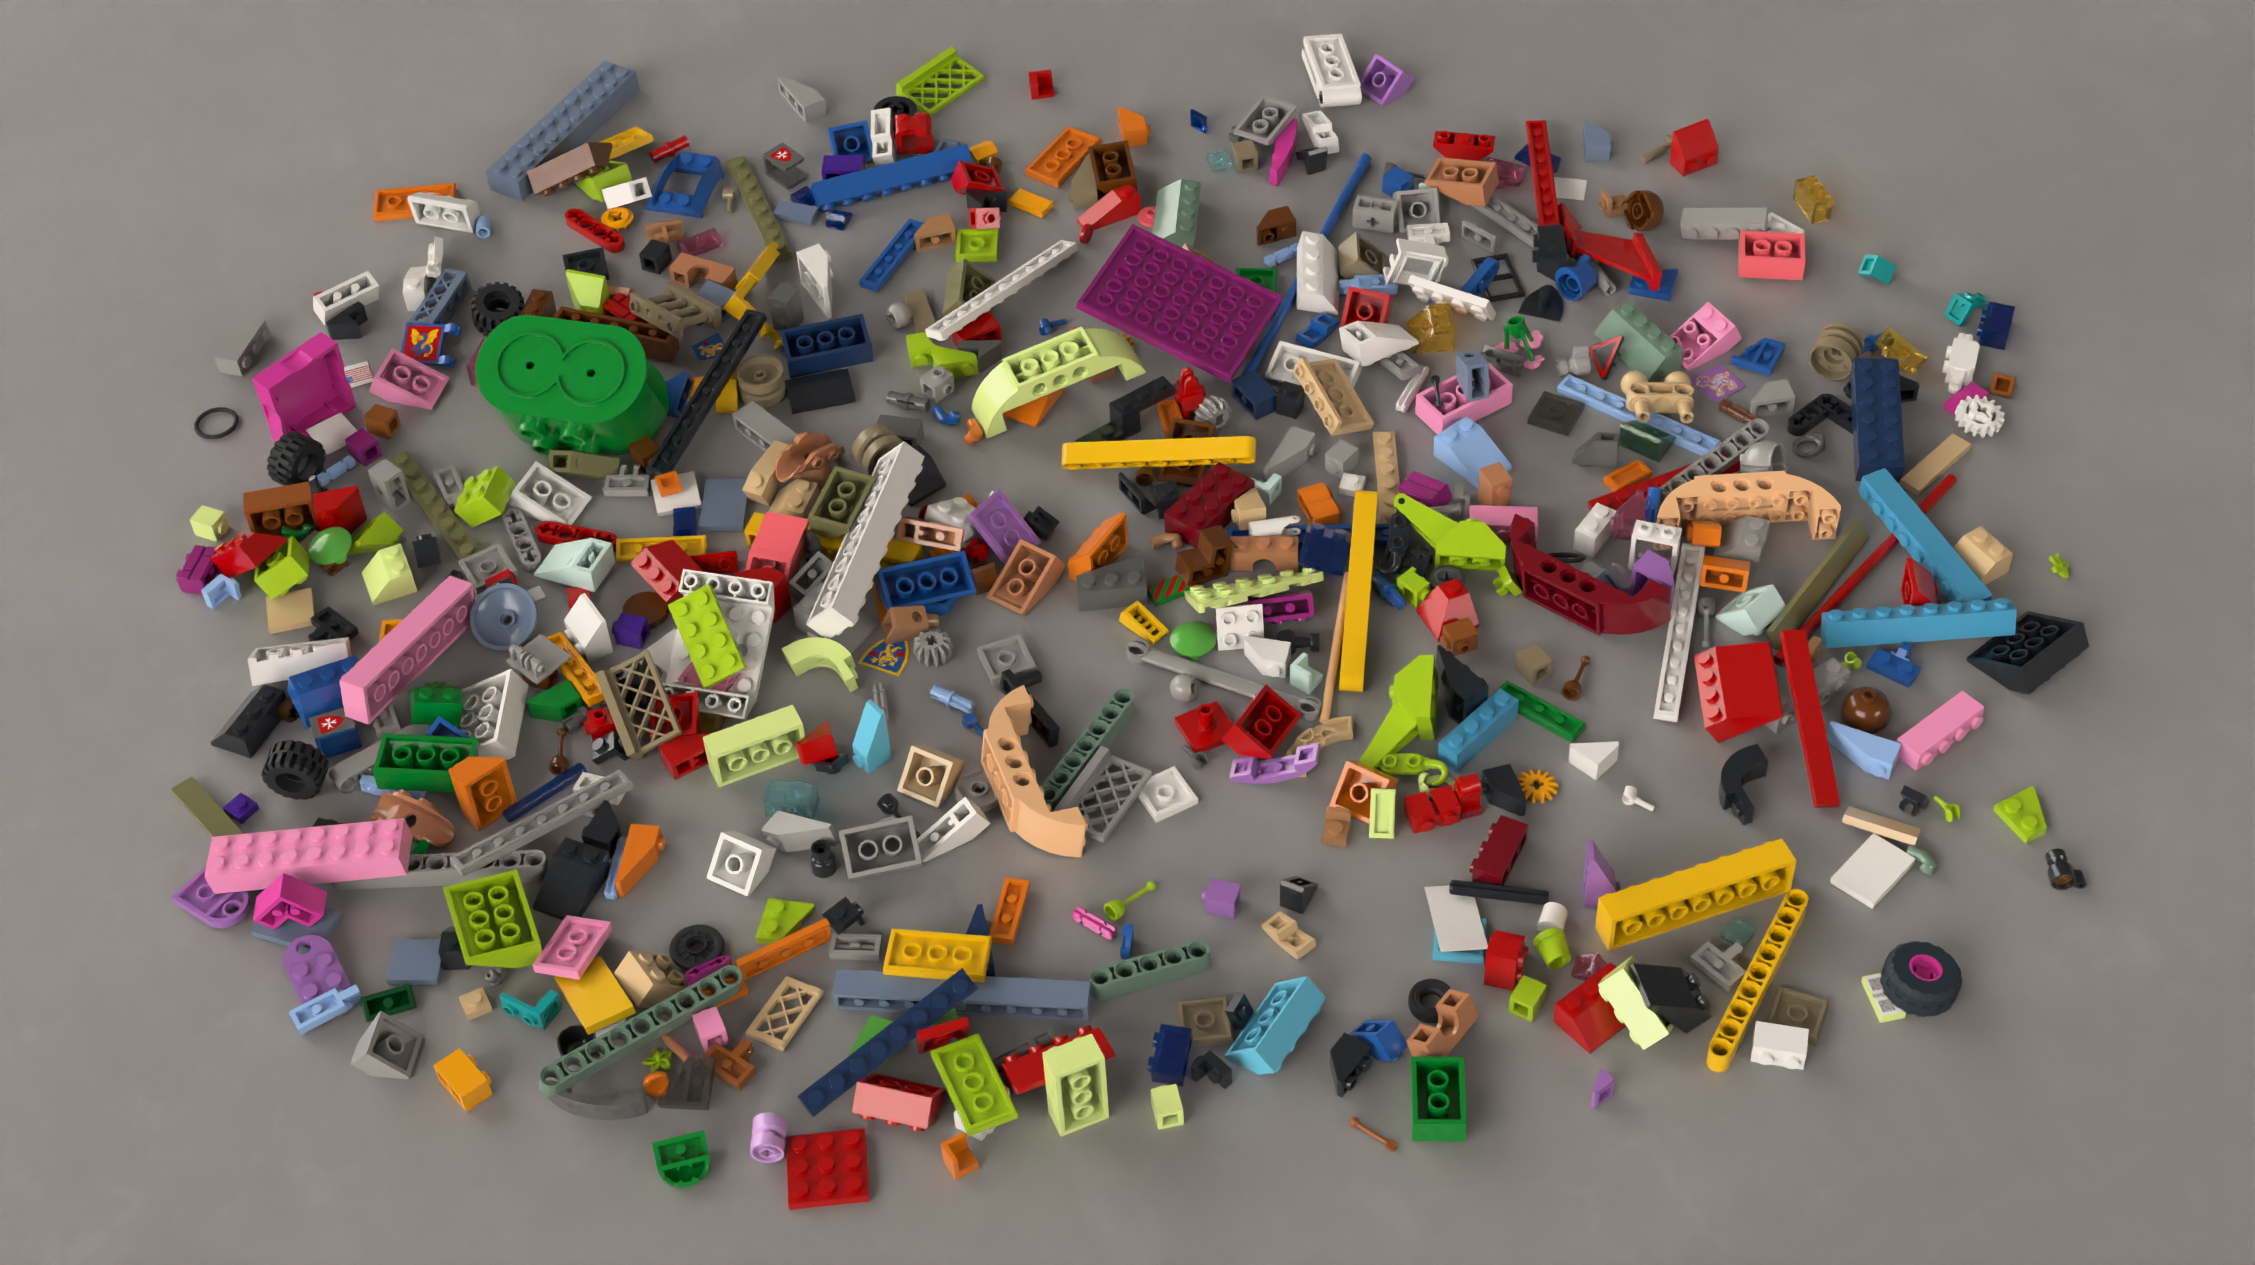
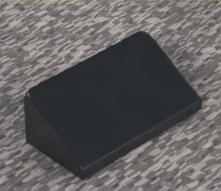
(1135, 495)

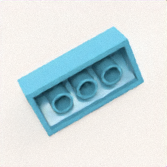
(1276, 1026)

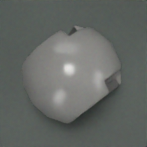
(898, 315)
(1184, 687)

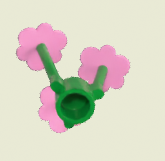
(1518, 329)

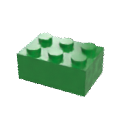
(1438, 1099)

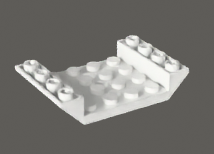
(750, 614)

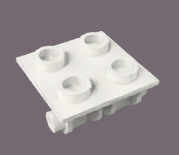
(1237, 622)

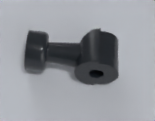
(1299, 642)

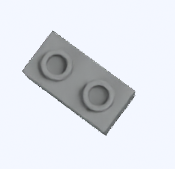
(1375, 214)
(389, 485)

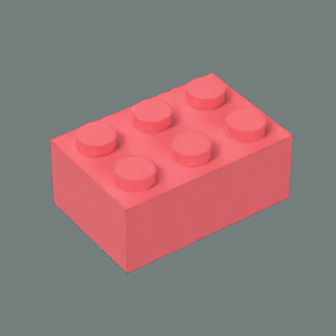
(1771, 255)

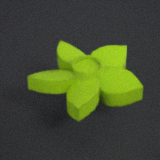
(2059, 566)
(658, 1060)

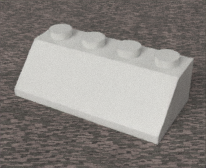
(1317, 274)

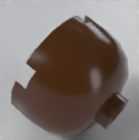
(1643, 210)
(1866, 709)

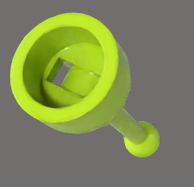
(1116, 908)

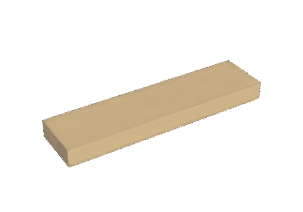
(1935, 464)

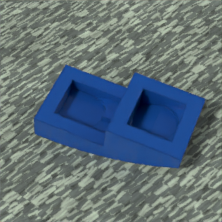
(1318, 330)

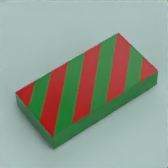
(1168, 590)

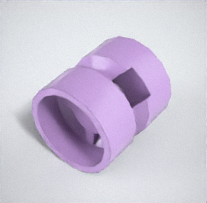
(768, 1137)

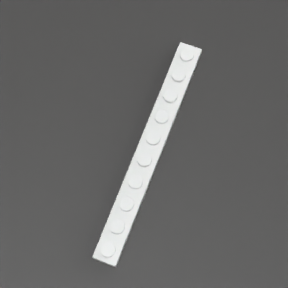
(1000, 290)
(1679, 633)

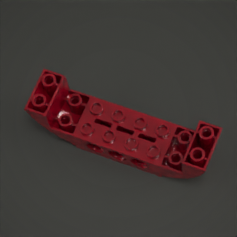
(1578, 594)

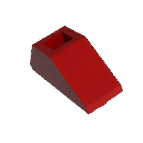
(1463, 145)

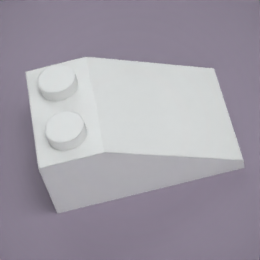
(816, 276)
(548, 496)

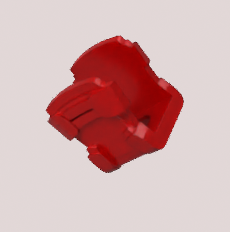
(914, 133)

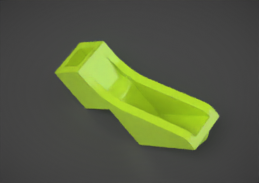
(924, 352)

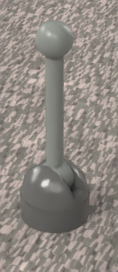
(1706, 608)

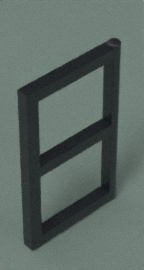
(1512, 274)

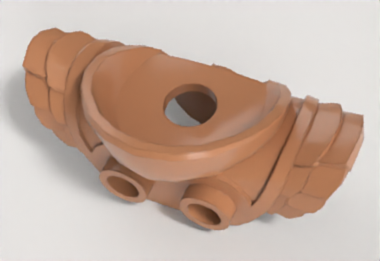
(816, 467)
(429, 824)

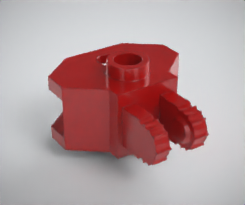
(1188, 392)

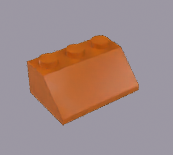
(1102, 546)
(482, 789)

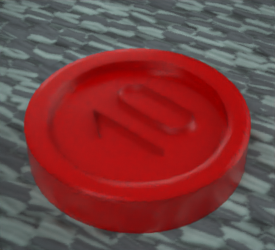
(1086, 233)

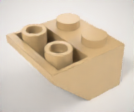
(649, 978)

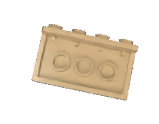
(1333, 396)

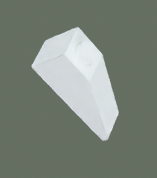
(415, 287)
(952, 830)

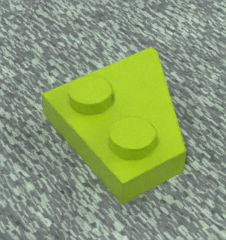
(2023, 814)
(781, 919)

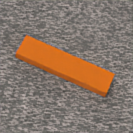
(784, 949)

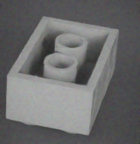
(880, 848)

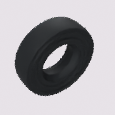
(1418, 991)

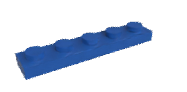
(891, 257)

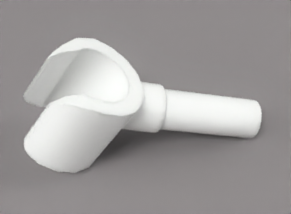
(1630, 797)

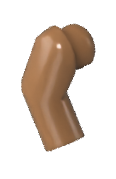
(1166, 538)

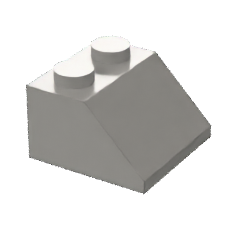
(1744, 540)

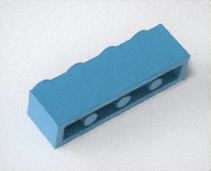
(1478, 730)

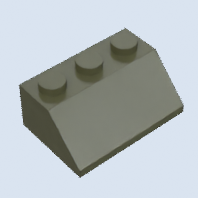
(963, 284)
(840, 502)

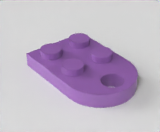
(211, 908)
(314, 971)

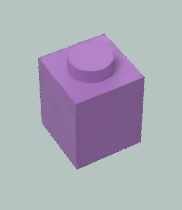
(1222, 898)

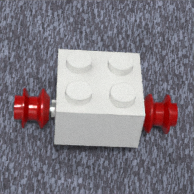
(954, 513)

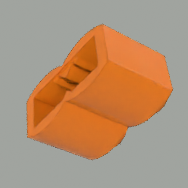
(1318, 504)
(1703, 533)

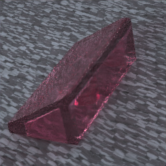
(701, 243)

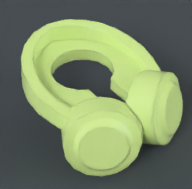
(1425, 781)

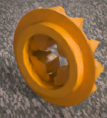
(615, 214)

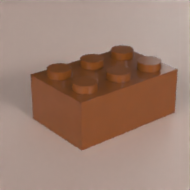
(279, 507)

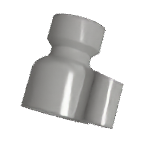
(1577, 364)

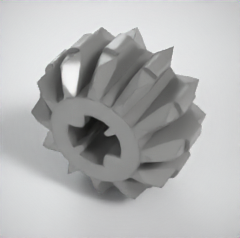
(1214, 411)
(932, 647)

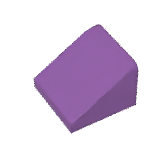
(1603, 1088)

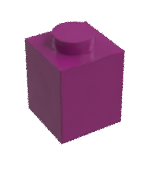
(363, 447)

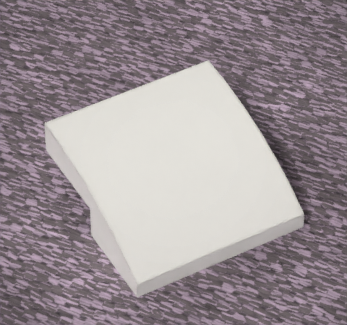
(687, 498)

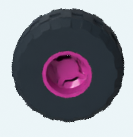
(1921, 979)

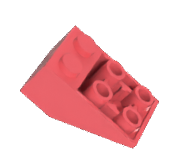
(779, 544)

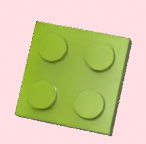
(977, 245)

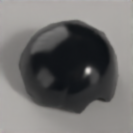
(573, 1038)

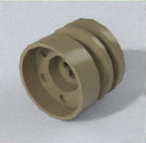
(1835, 350)

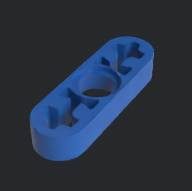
(1482, 277)

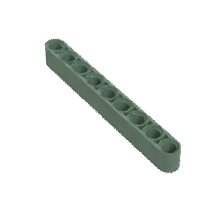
(635, 1040)

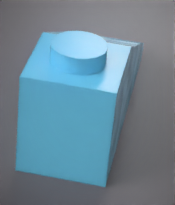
(871, 740)

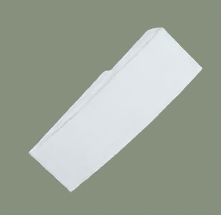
(1320, 131)
(882, 137)

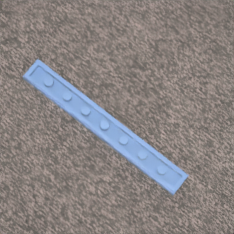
(1616, 407)

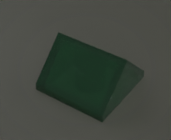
(1645, 439)

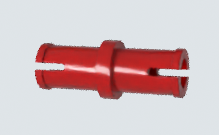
(669, 149)

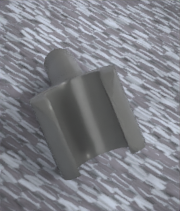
(1199, 756)

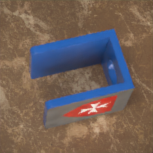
(335, 733)

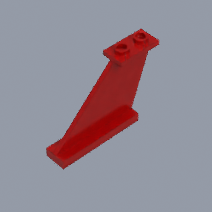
(1625, 254)

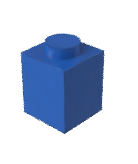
(1397, 180)

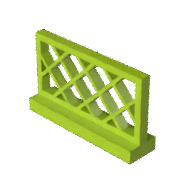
(928, 74)

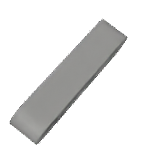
(349, 771)

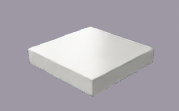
(1167, 794)

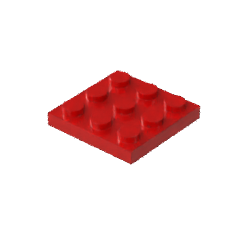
(827, 1169)

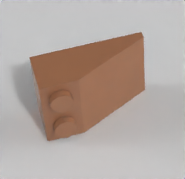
(1464, 180)
(1026, 578)

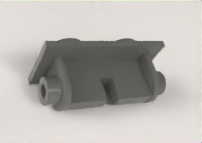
(1504, 360)

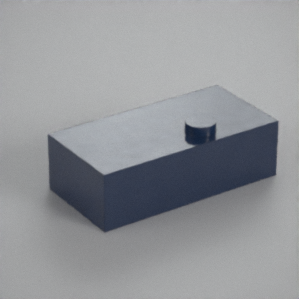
(826, 345)

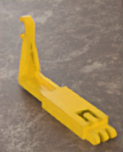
(737, 305)

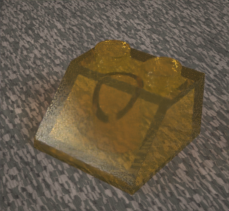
(1433, 329)

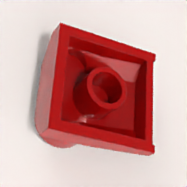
(686, 711)

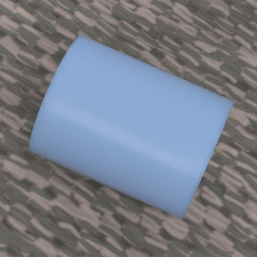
(483, 226)

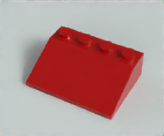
(1737, 688)

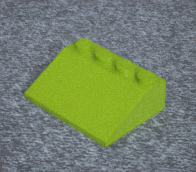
(494, 921)

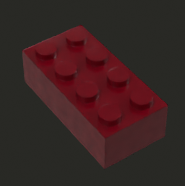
(1207, 503)

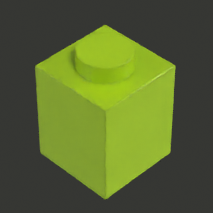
(1527, 998)

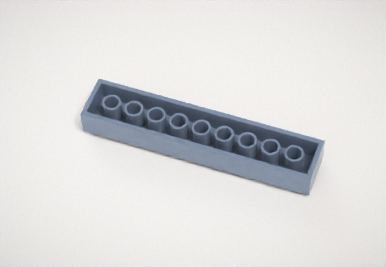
(563, 127)

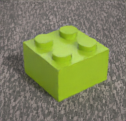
(484, 496)
(283, 569)

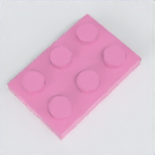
(572, 947)

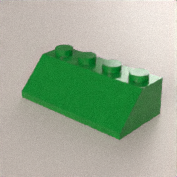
(420, 761)

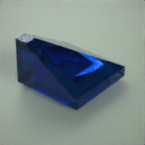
(1198, 121)

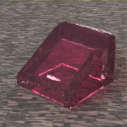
(1587, 965)

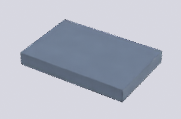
(723, 505)
(291, 930)

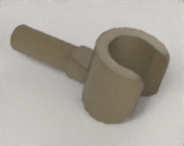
(728, 194)

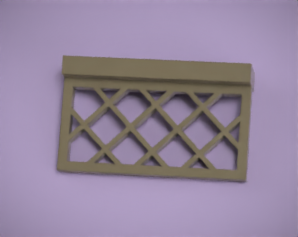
(624, 718)

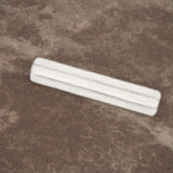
(1412, 389)

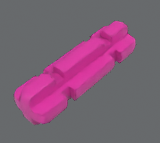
(1094, 923)

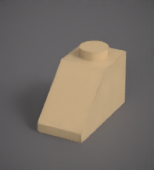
(1248, 509)

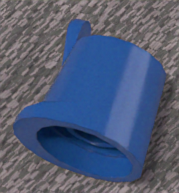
(1576, 280)

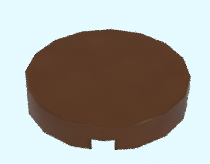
(647, 605)

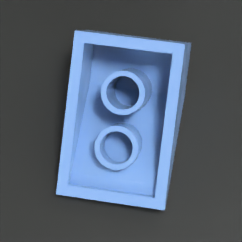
(1467, 449)

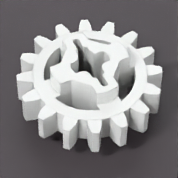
(1979, 416)

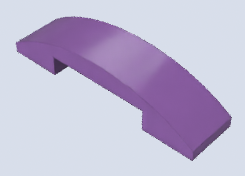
(1275, 770)

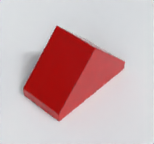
(817, 745)

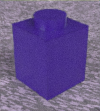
(631, 630)

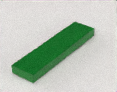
(1545, 714)

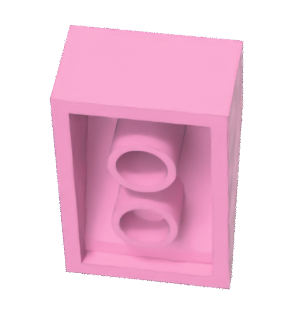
(408, 381)

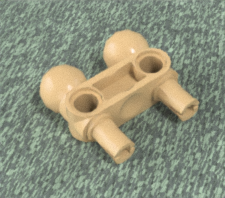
(1670, 396)

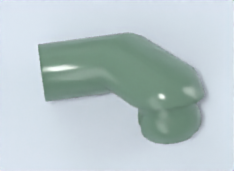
(1923, 857)

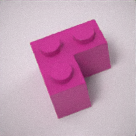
(289, 899)

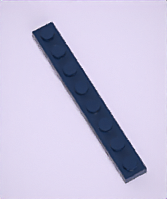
(887, 1042)

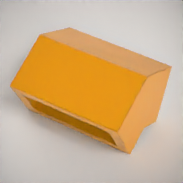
(982, 152)

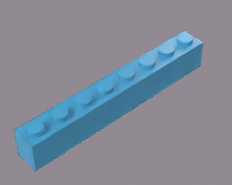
(1921, 538)
(1918, 623)

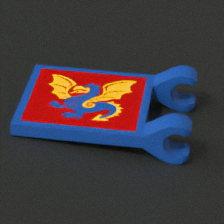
(426, 341)

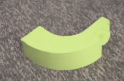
(821, 652)

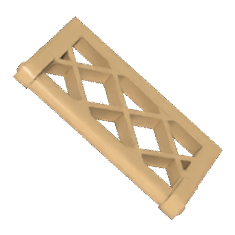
(768, 1036)

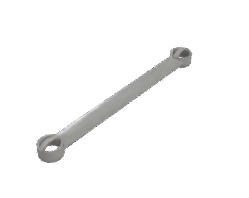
(1215, 676)

